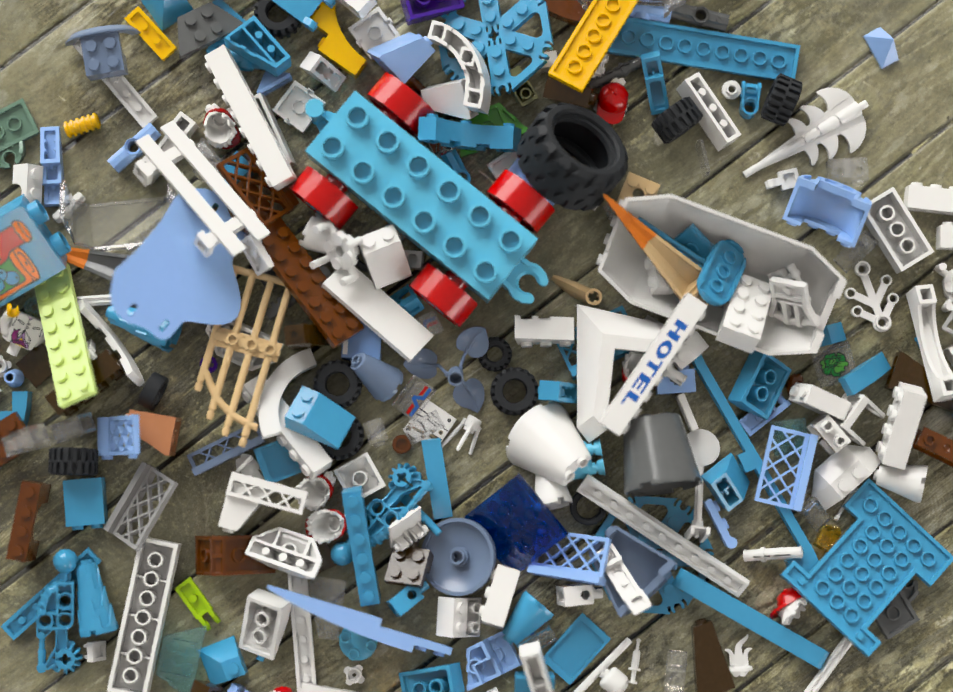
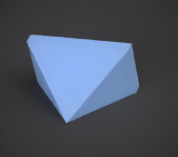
(882, 47)
(271, 83)

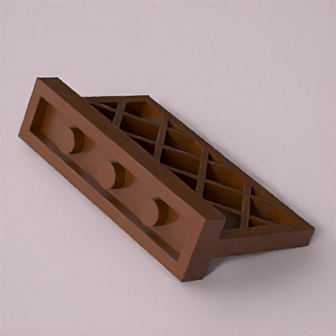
(283, 196)

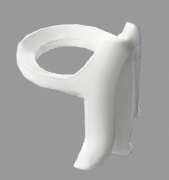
(248, 466)
(739, 662)

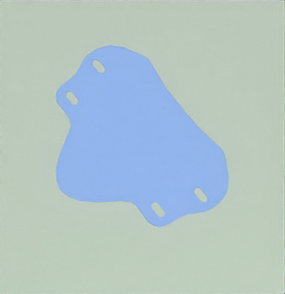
(174, 279)

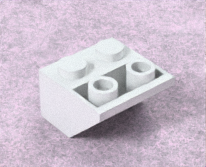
(458, 616)

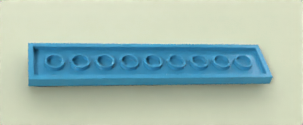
(707, 49)

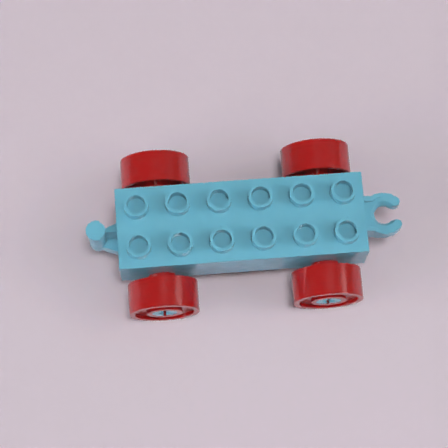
(424, 198)

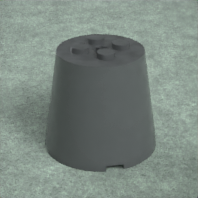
(658, 456)

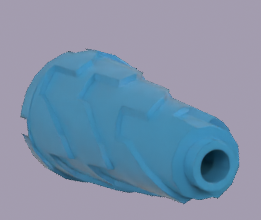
(141, 332)
(95, 610)

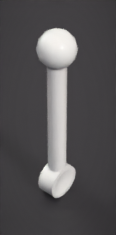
(837, 516)

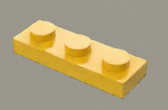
(151, 33)

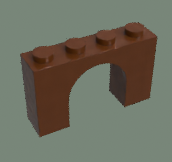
(22, 544)

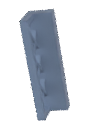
(225, 456)

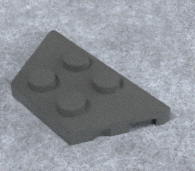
(203, 28)

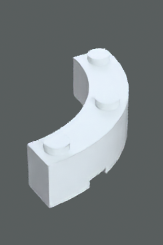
(477, 77)

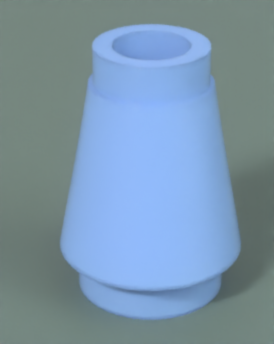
(18, 378)

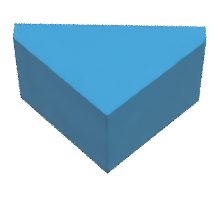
(833, 334)

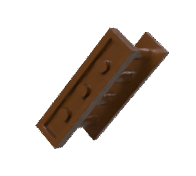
(934, 445)

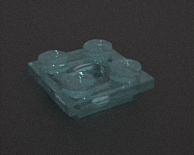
(793, 424)

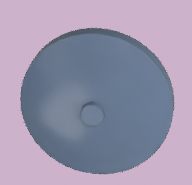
(461, 558)

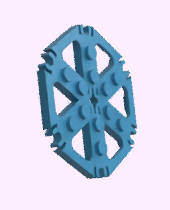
(507, 40)
(673, 519)

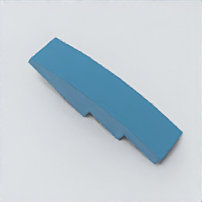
(437, 476)

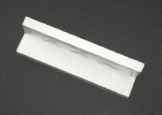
(270, 486)

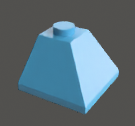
(166, 11)
(223, 661)

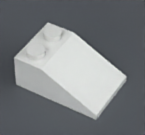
(264, 623)

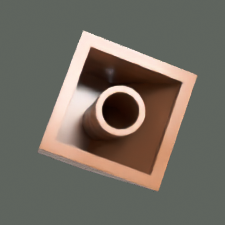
(159, 431)

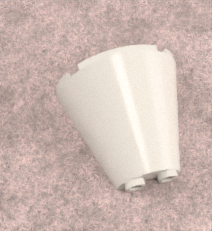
(547, 444)

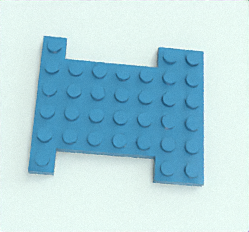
(868, 565)

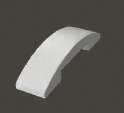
(624, 583)

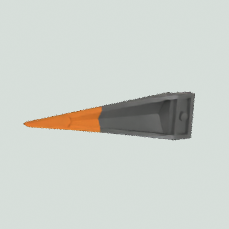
(96, 262)

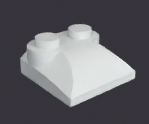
(362, 473)

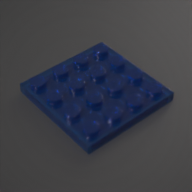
(518, 523)

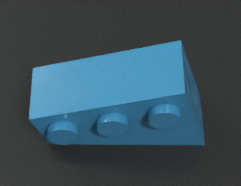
(258, 46)

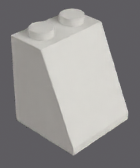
(385, 257)
(237, 510)

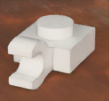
(786, 180)

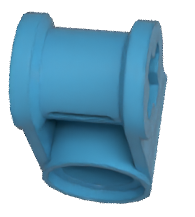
(750, 96)

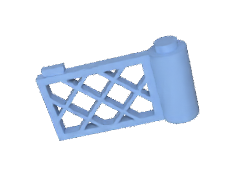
(108, 436)

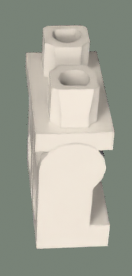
(832, 435)

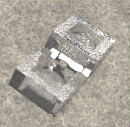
(675, 671)

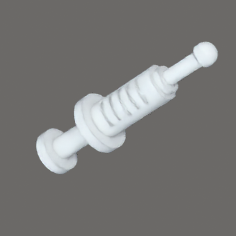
(635, 662)

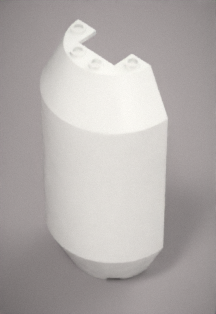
(764, 251)

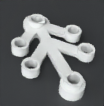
(873, 300)

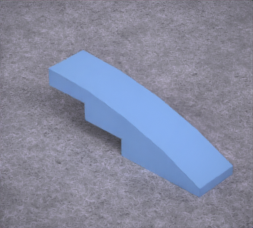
(52, 161)

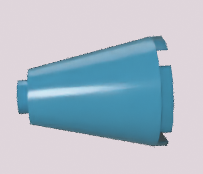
(525, 618)

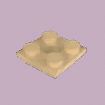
(635, 182)

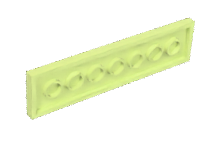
(65, 339)

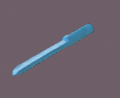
(424, 517)

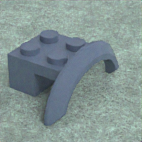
(103, 50)

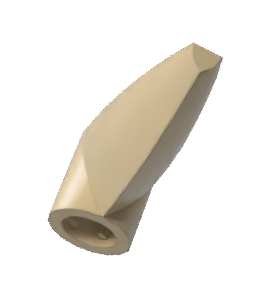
(577, 290)

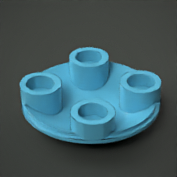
(356, 646)

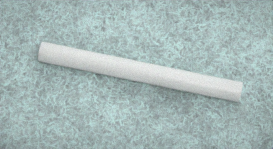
(605, 664)

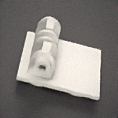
(407, 529)

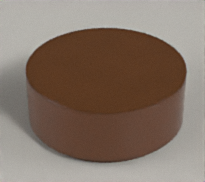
(401, 444)

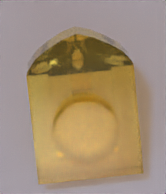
(827, 537)

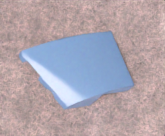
(489, 660)

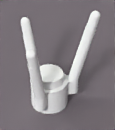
(470, 425)

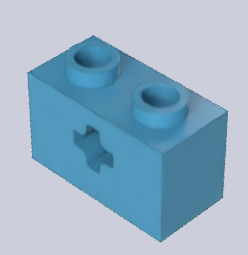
(557, 391)

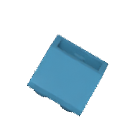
(727, 482)

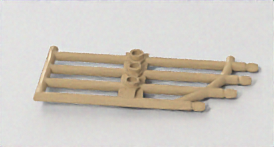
(246, 344)

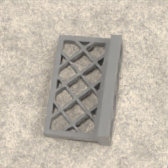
(132, 500)

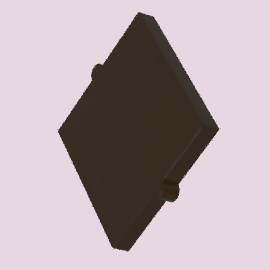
(36, 365)

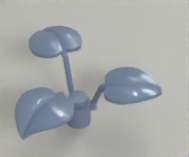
(466, 394)

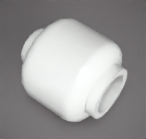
(613, 680)

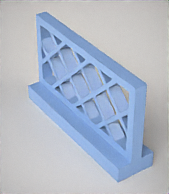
(802, 472)
(571, 574)

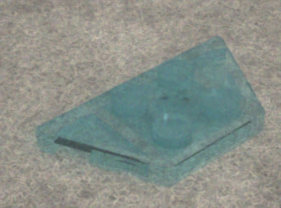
(181, 658)

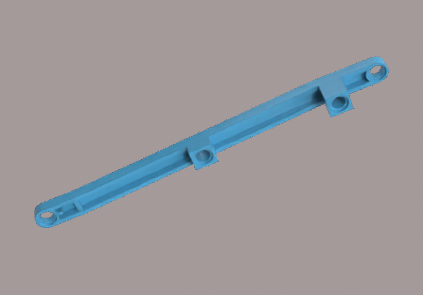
(750, 460)

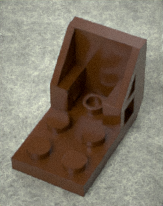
(226, 556)

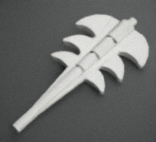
(841, 118)

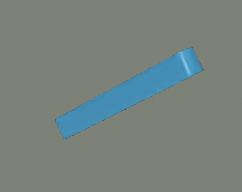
(750, 618)

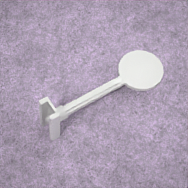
(705, 451)

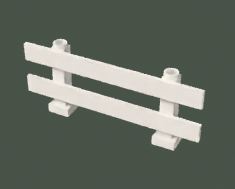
(164, 163)

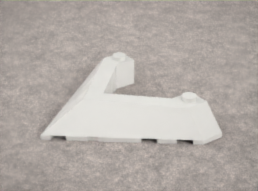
(597, 339)

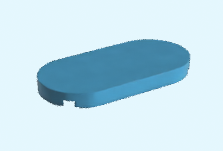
(721, 272)

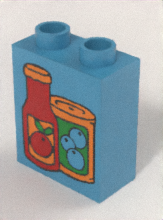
(27, 248)

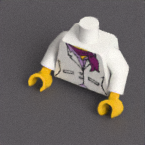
(20, 330)

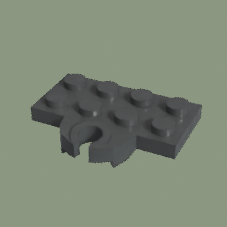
(899, 612)

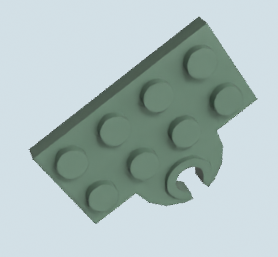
(15, 128)

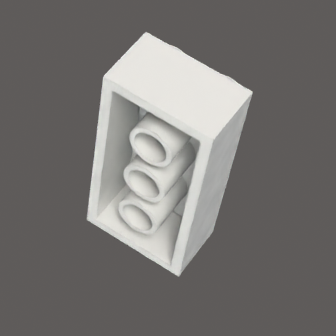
(896, 231)
(745, 314)
(901, 425)

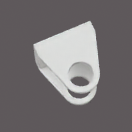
(858, 403)

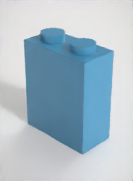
(85, 503)

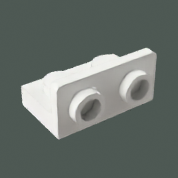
(257, 255)

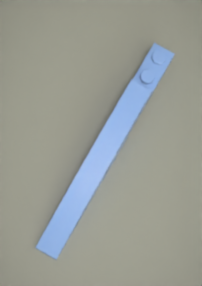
(361, 623)

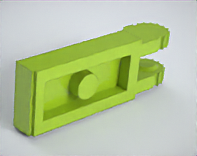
(196, 602)

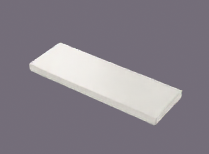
(379, 313)

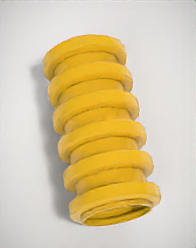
(82, 125)

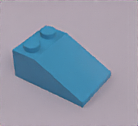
(318, 418)
(433, 679)

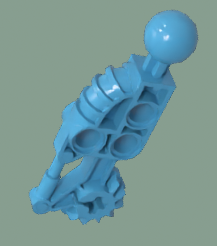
(380, 522)
(51, 605)

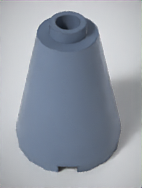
(377, 376)

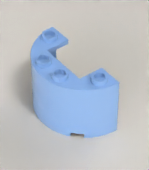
(828, 207)

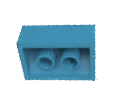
(759, 384)

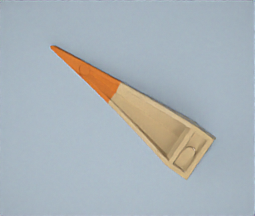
(673, 266)

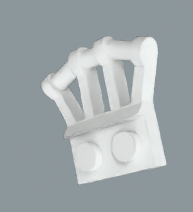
(792, 293)

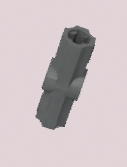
(712, 19)

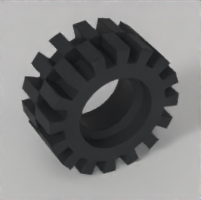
(506, 355)

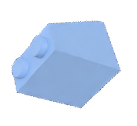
(402, 55)

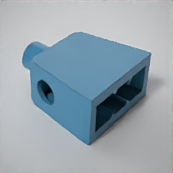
(401, 603)

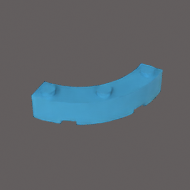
(468, 135)

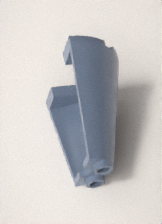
(644, 563)

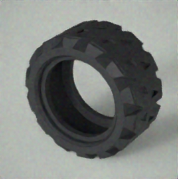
(558, 174)

